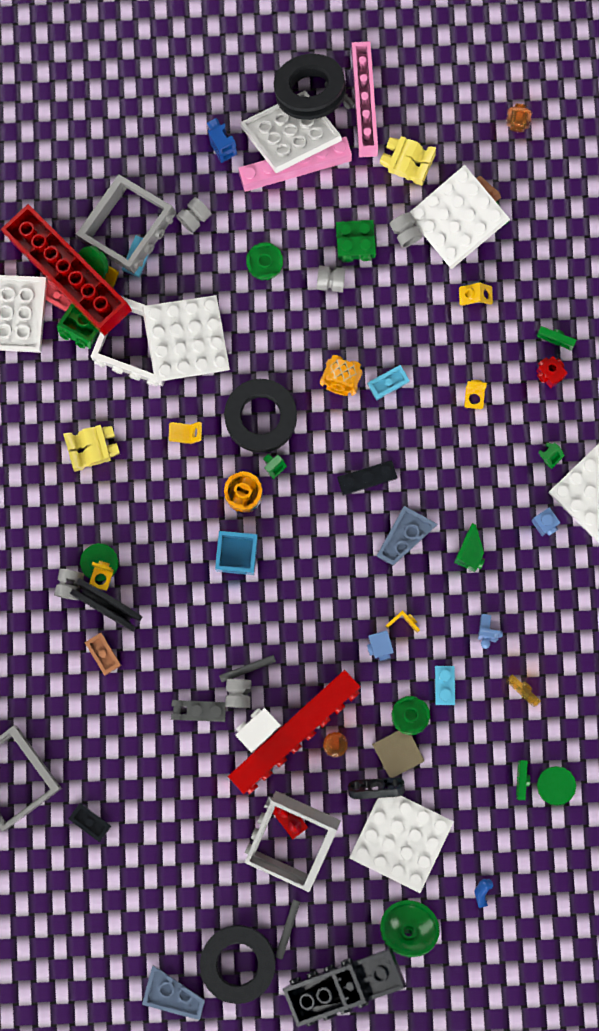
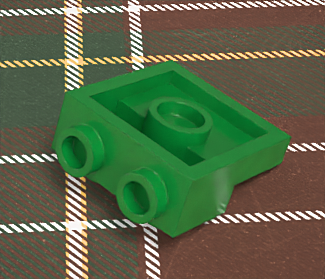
(355, 240)
(78, 328)

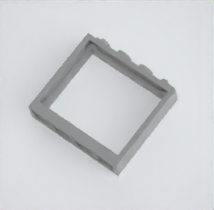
(103, 209)
(41, 768)
(281, 869)

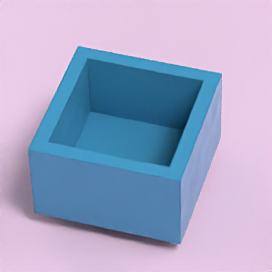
(236, 553)

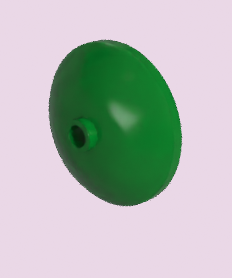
(409, 918)

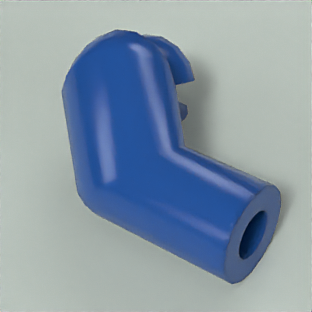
(481, 890)

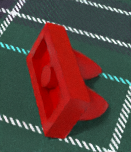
(292, 824)

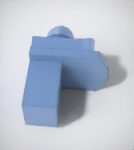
(487, 634)

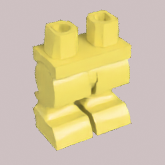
(404, 158)
(95, 447)

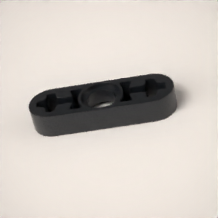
(384, 792)

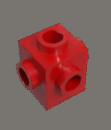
(555, 375)

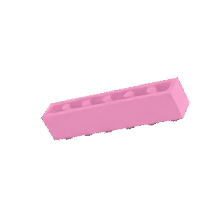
(364, 99)
(262, 174)

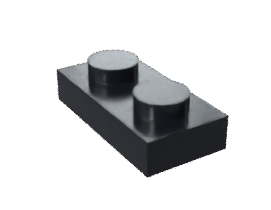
(89, 822)

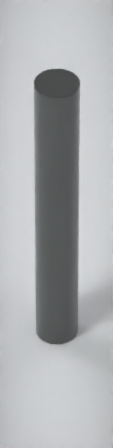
(247, 668)
(287, 929)

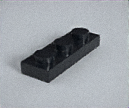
(367, 478)

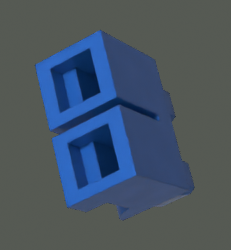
(222, 145)

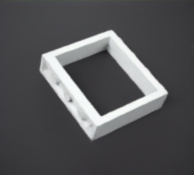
(120, 367)

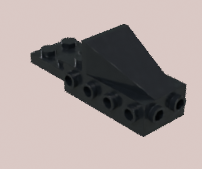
(343, 987)

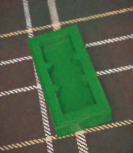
(556, 337)
(523, 780)

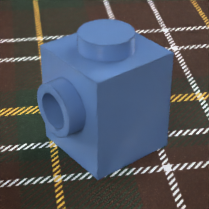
(546, 522)
(380, 646)

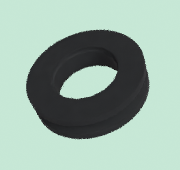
(309, 66)
(260, 389)
(106, 605)
(231, 992)

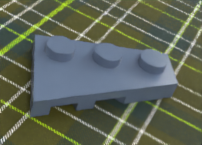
(404, 535)
(171, 996)

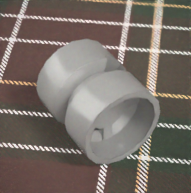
(193, 215)
(407, 232)
(330, 278)
(63, 590)
(238, 693)

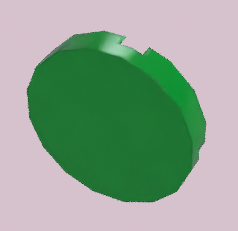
(95, 259)
(264, 261)
(97, 553)
(410, 715)
(556, 785)

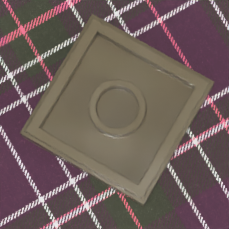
(398, 753)

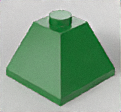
(471, 551)

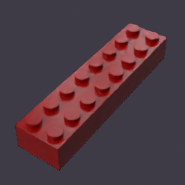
(66, 269)
(292, 733)

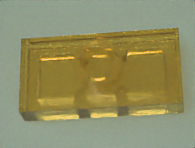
(523, 689)

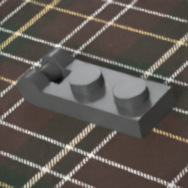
(199, 711)

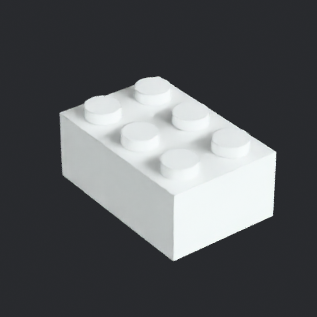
(257, 730)

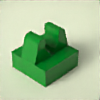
(552, 454)
(274, 465)

